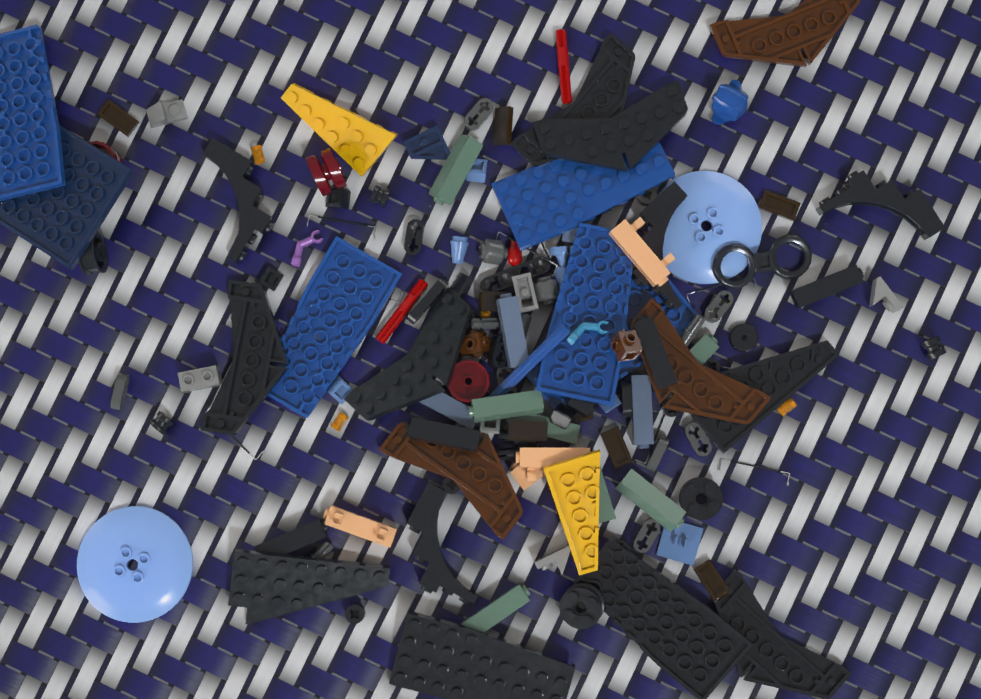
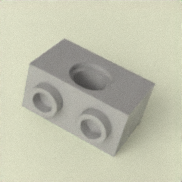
(200, 379)

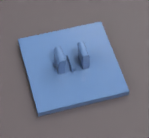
(680, 543)

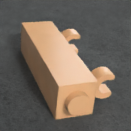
(640, 254)
(545, 456)
(360, 525)

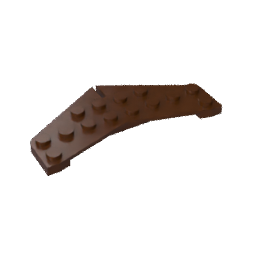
(783, 37)
(699, 387)
(476, 474)

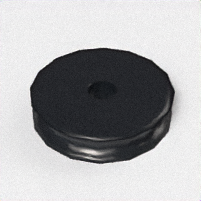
(736, 337)

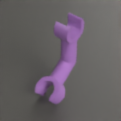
(296, 259)

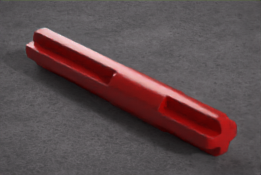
(563, 65)
(401, 311)

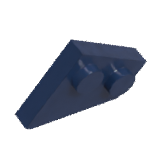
(427, 145)

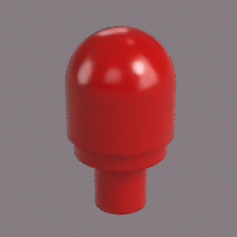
(514, 254)

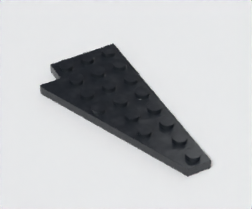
(777, 378)
(288, 583)

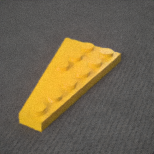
(344, 131)
(576, 497)

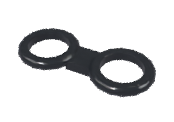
(762, 261)

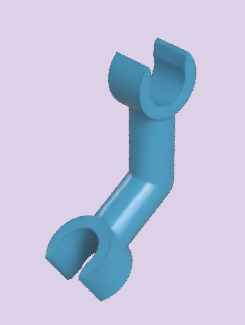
(586, 326)

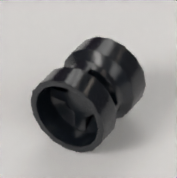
(933, 347)

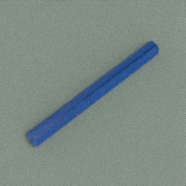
(525, 367)

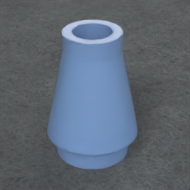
(458, 248)

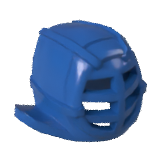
(729, 103)

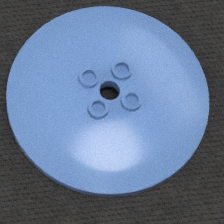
(732, 218)
(162, 560)

